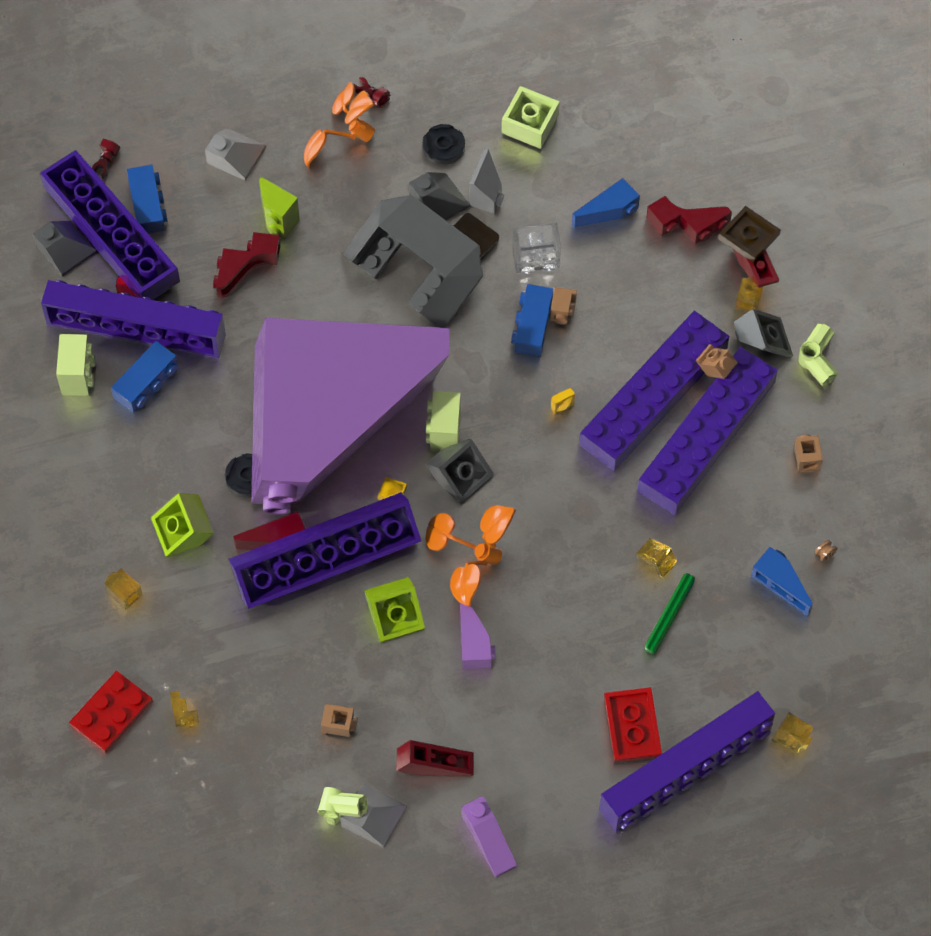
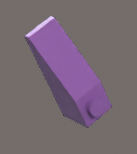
(475, 641)
(488, 836)

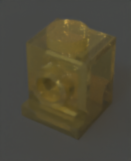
(748, 295)
(793, 733)

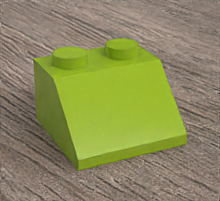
(279, 208)
(182, 524)
(394, 609)

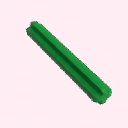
(669, 613)

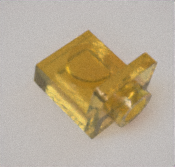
(657, 556)
(181, 715)

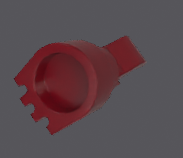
(378, 96)
(109, 149)

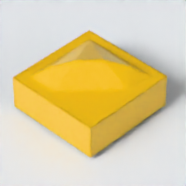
(562, 400)
(391, 487)

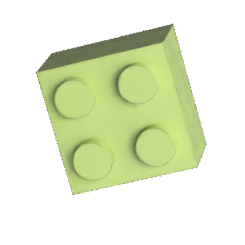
(530, 117)
(75, 364)
(443, 420)

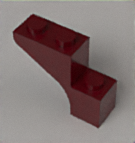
(696, 223)
(236, 264)

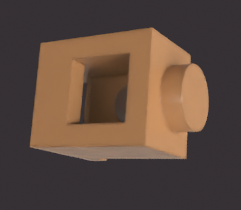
(563, 305)
(716, 362)
(812, 458)
(334, 714)

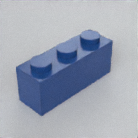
(146, 198)
(532, 320)
(144, 377)

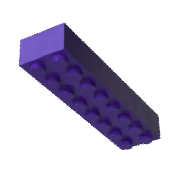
(110, 226)
(133, 318)
(651, 392)
(706, 432)
(325, 550)
(687, 762)

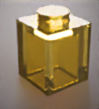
(123, 588)

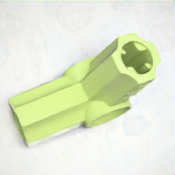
(818, 364)
(337, 803)

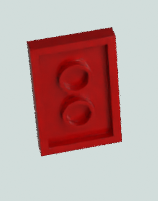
(110, 711)
(632, 725)

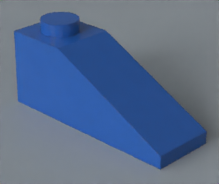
(608, 206)
(779, 576)

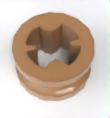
(825, 550)

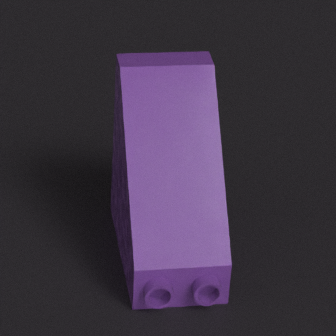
(328, 393)

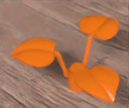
(357, 126)
(467, 579)

